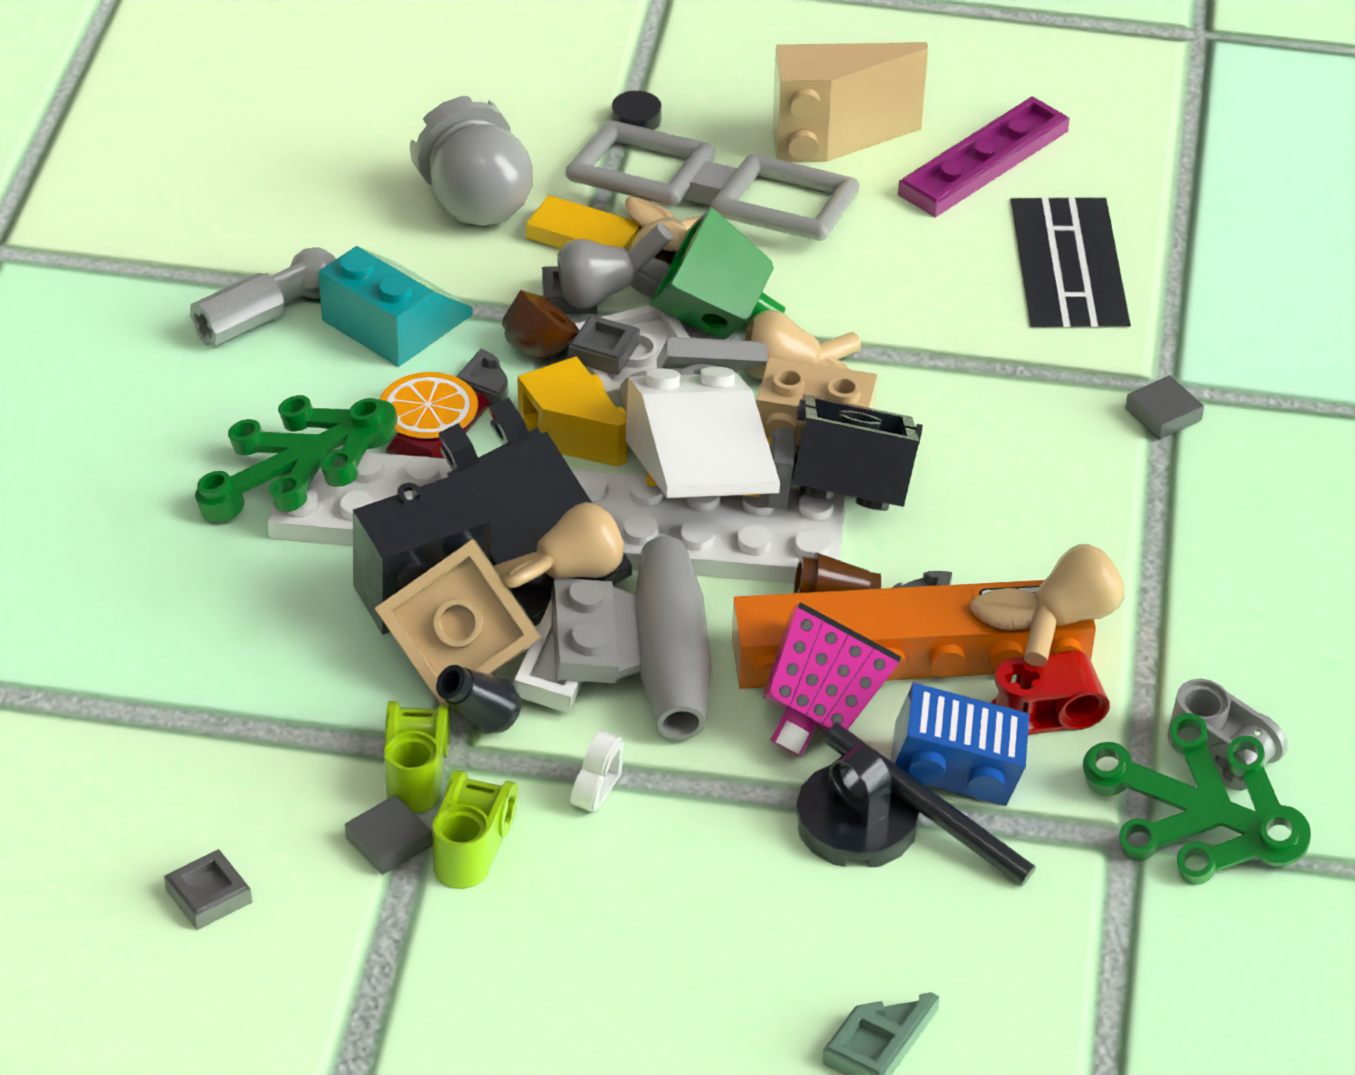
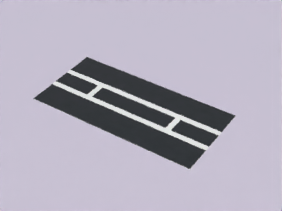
(1069, 262)

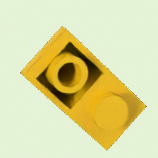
(574, 412)

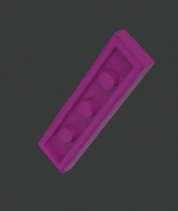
(983, 156)

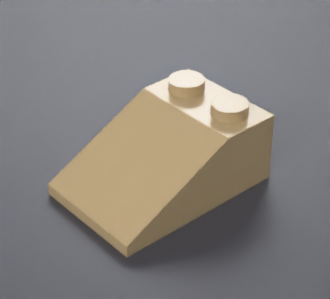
(845, 97)

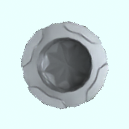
(473, 161)

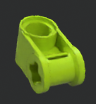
(416, 753)
(471, 828)

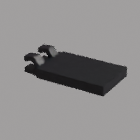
(523, 492)

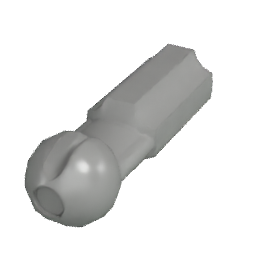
(258, 298)

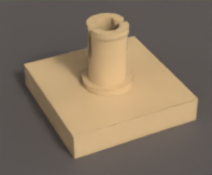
(458, 617)

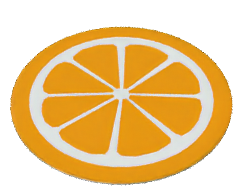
(430, 403)

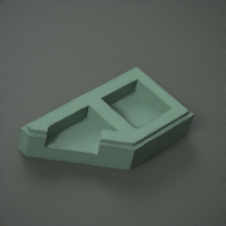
(878, 1036)

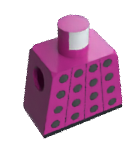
(822, 676)

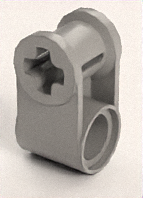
(1225, 721)

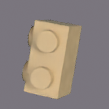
(788, 381)

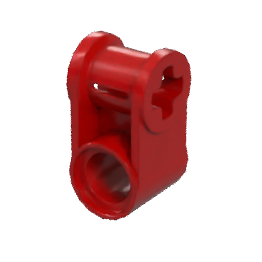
(1055, 695)

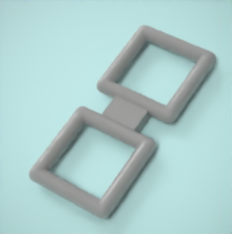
(712, 182)

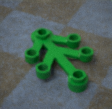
(362, 427)
(1203, 806)

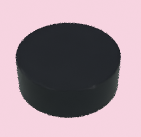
(637, 109)

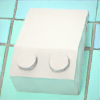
(699, 433)

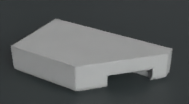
(731, 354)

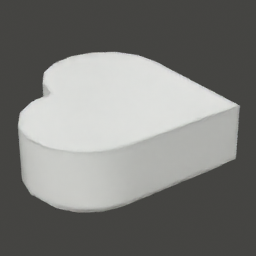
(599, 771)

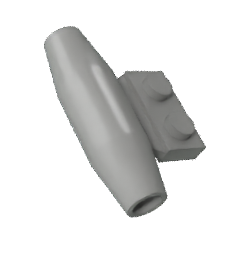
(655, 632)

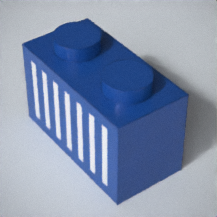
(961, 743)

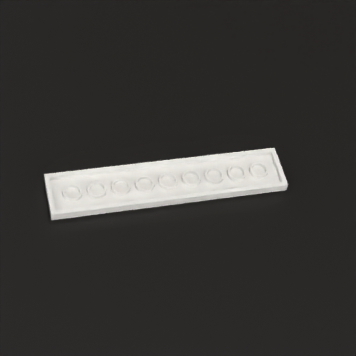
(722, 533)

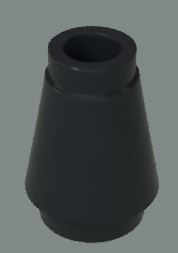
(480, 698)

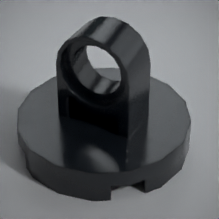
(853, 813)

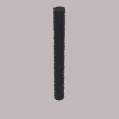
(941, 812)

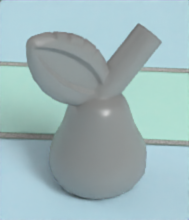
(596, 271)

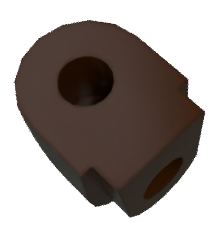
(537, 326)

